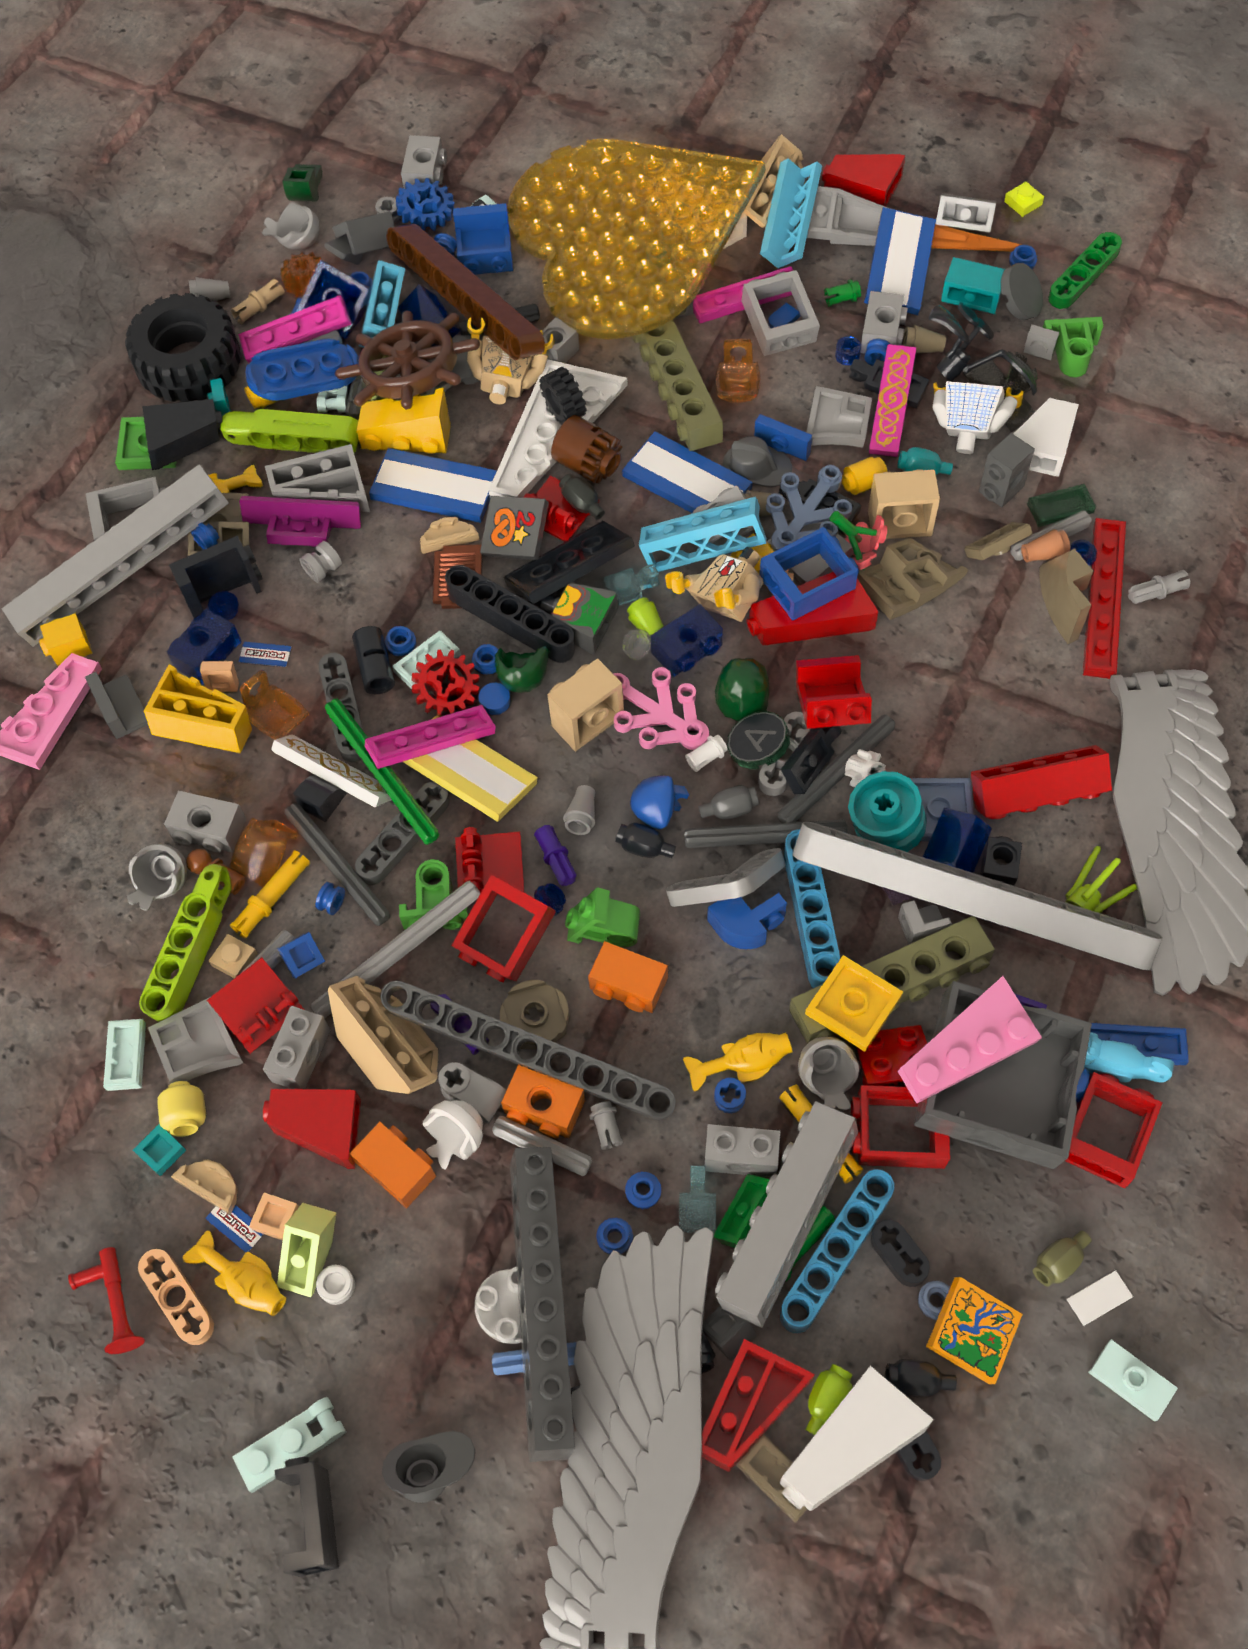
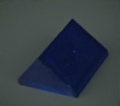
(331, 282)

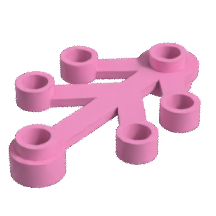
(662, 714)

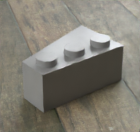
(319, 476)

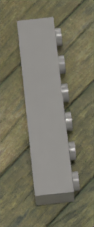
(787, 1214)

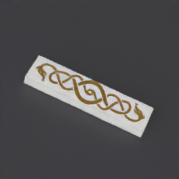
(331, 769)

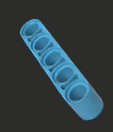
(811, 924)
(843, 1233)

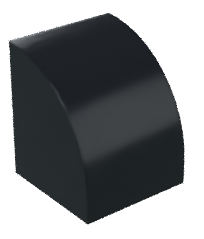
(318, 797)

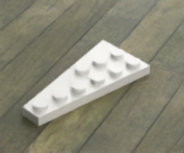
(530, 447)

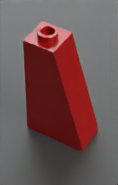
(844, 615)

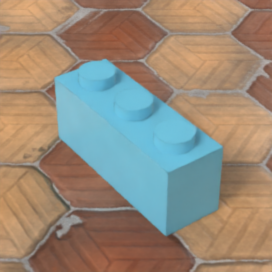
(383, 298)

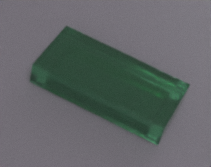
(1060, 504)

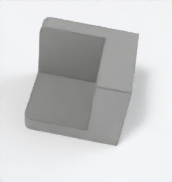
(921, 922)

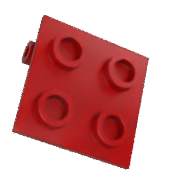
(561, 517)
(489, 854)
(254, 1004)
(889, 1053)

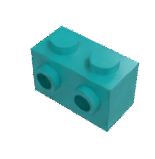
(973, 285)

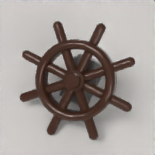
(408, 366)

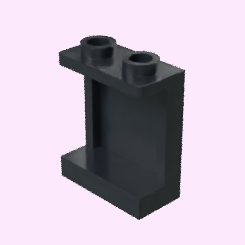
(215, 571)
(317, 1518)

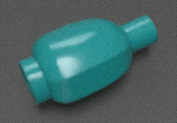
(923, 459)

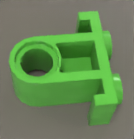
(1075, 342)
(430, 895)
(603, 920)

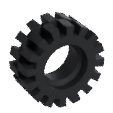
(562, 394)

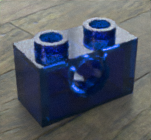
(693, 626)
(218, 641)

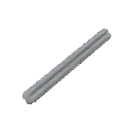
(406, 940)

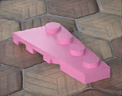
(42, 720)
(975, 1040)

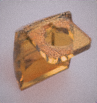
(738, 379)
(272, 708)
(261, 850)

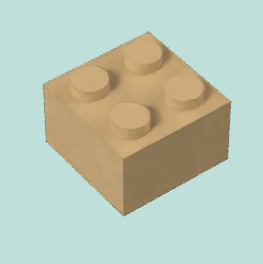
(905, 502)
(585, 704)

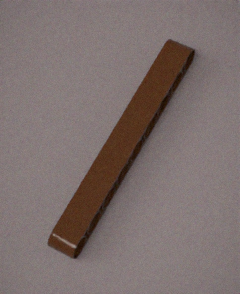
(466, 291)

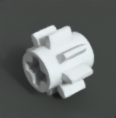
(863, 765)

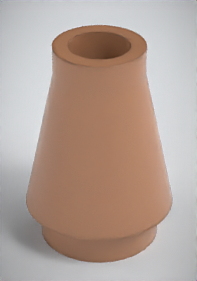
(1046, 546)

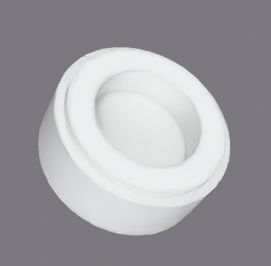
(335, 1284)

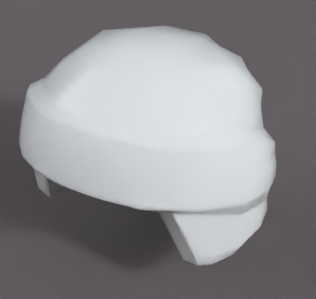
(456, 1129)

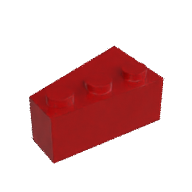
(749, 1403)

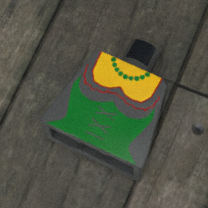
(586, 611)

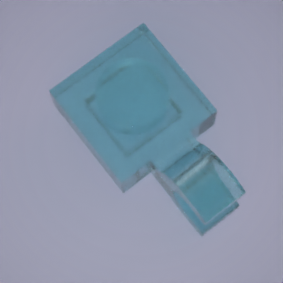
(630, 585)
(697, 1207)

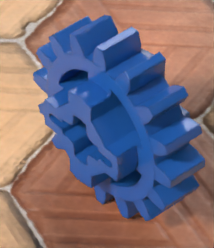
(425, 204)

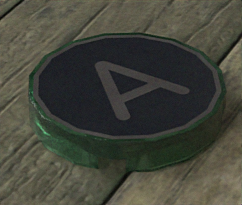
(758, 739)

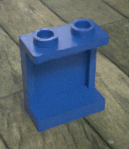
(483, 238)

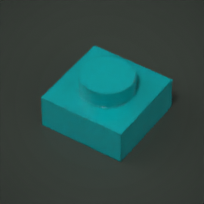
(219, 396)
(159, 1150)

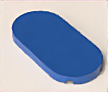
(299, 369)

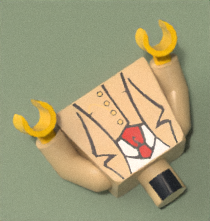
(725, 586)

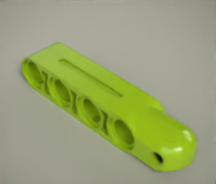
(290, 430)
(189, 958)

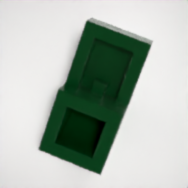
(302, 182)

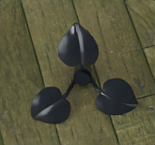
(957, 358)

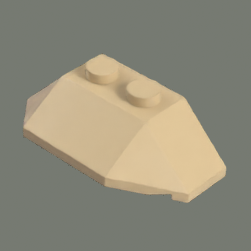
(760, 202)
(385, 1047)

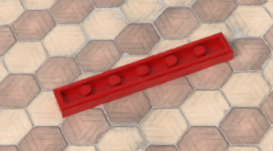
(1105, 597)

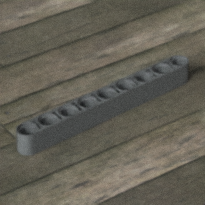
(514, 1038)

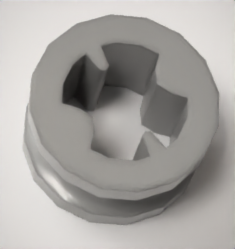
(385, 204)

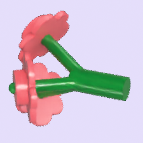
(861, 537)

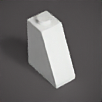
(1049, 434)

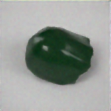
(521, 671)
(742, 688)

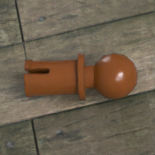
(200, 858)

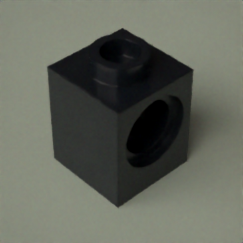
(1005, 849)

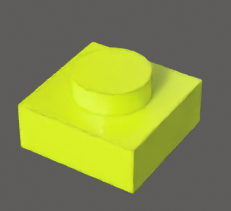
(1024, 199)

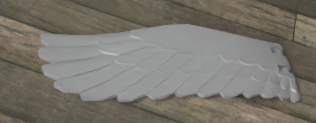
(1179, 827)
(633, 1444)

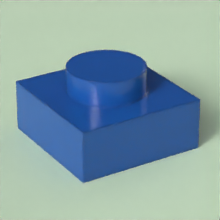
(301, 954)

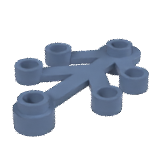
(805, 513)

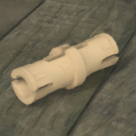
(257, 301)

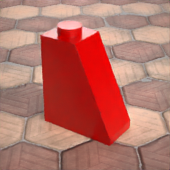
(866, 175)
(316, 1120)

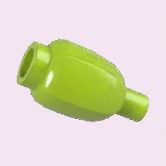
(826, 1396)

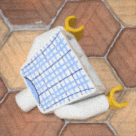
(973, 411)

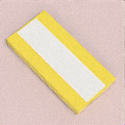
(477, 776)

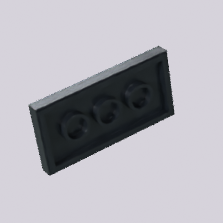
(568, 562)

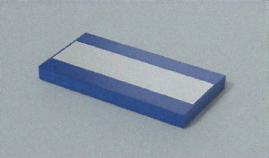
(901, 257)
(680, 474)
(433, 485)

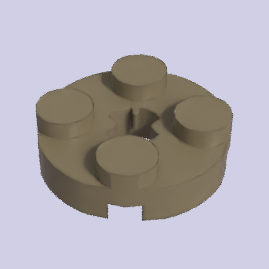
(543, 997)

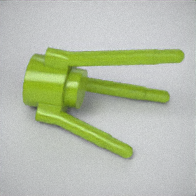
(1088, 895)

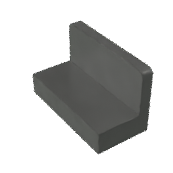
(366, 233)
(118, 704)

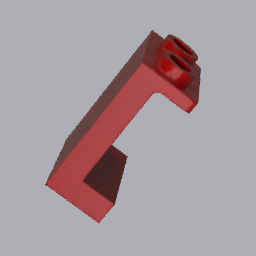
(832, 692)

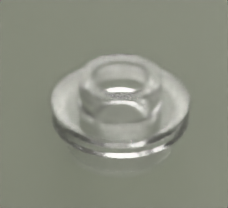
(636, 644)

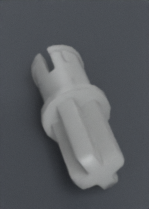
(1158, 587)

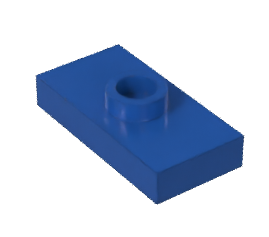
(783, 437)

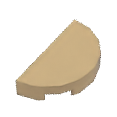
(447, 532)
(210, 1182)

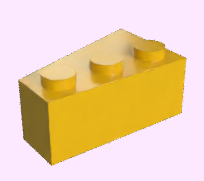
(417, 429)
(195, 714)

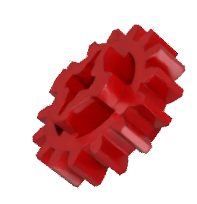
(432, 680)

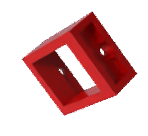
(542, 917)
(893, 1096)
(1099, 1161)

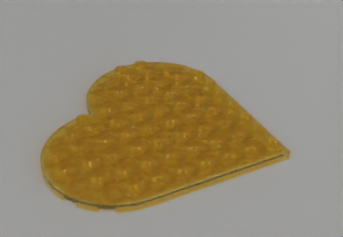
(628, 229)

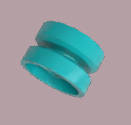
(888, 810)

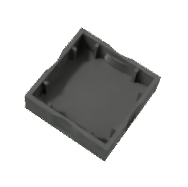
(1021, 1102)

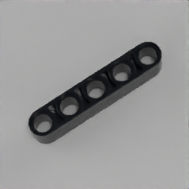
(503, 601)

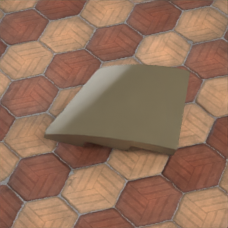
(226, 522)
(908, 578)
(1062, 589)

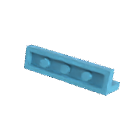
(786, 213)
(698, 529)

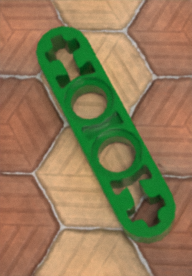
(1087, 271)

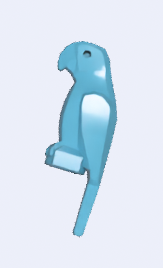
(1125, 1061)

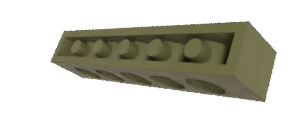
(681, 386)
(962, 937)

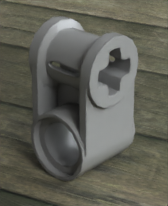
(475, 1089)

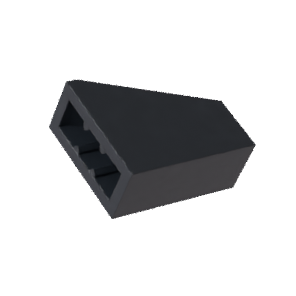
(179, 430)

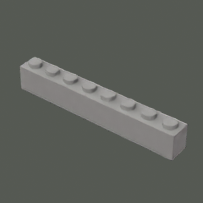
(116, 554)

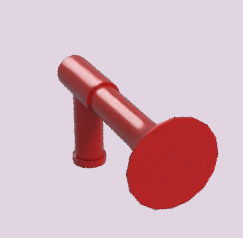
(123, 1337)

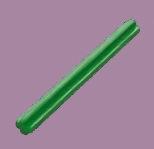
(385, 776)

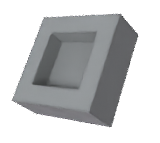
(1041, 342)

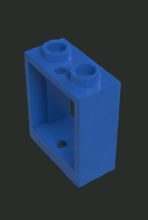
(786, 592)

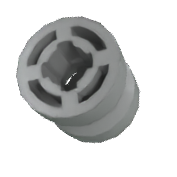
(320, 561)

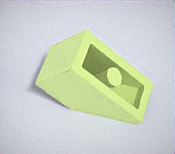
(305, 1248)

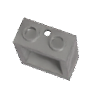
(787, 335)
(118, 499)

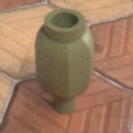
(1061, 1259)

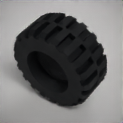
(178, 322)

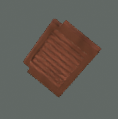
(450, 556)

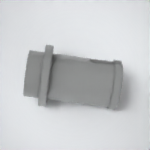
(606, 1124)

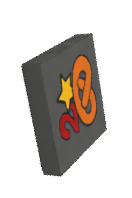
(514, 527)

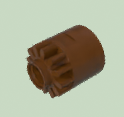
(586, 449)

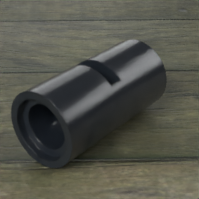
(373, 660)

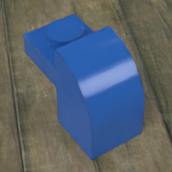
(746, 927)

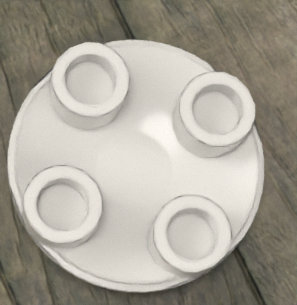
(498, 1306)

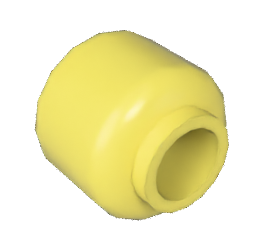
(181, 1109)

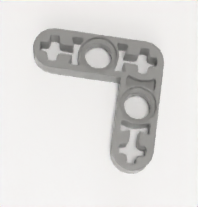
(728, 886)

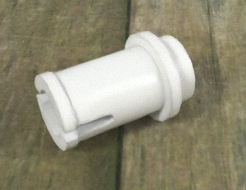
(706, 753)

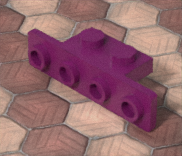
(299, 520)

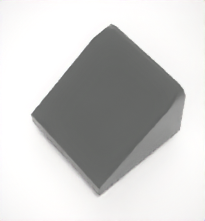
(342, 249)
(727, 1331)

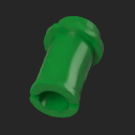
(843, 292)

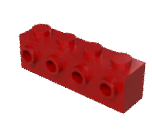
(1041, 782)

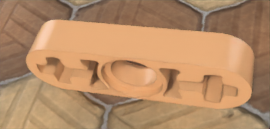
(170, 1269)

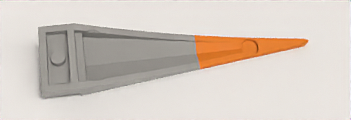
(855, 221)

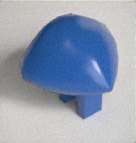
(656, 800)

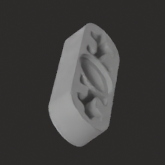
(768, 771)

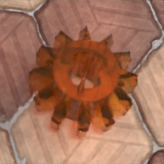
(298, 272)

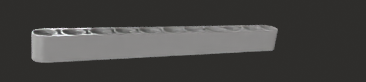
(977, 895)

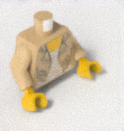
(499, 372)

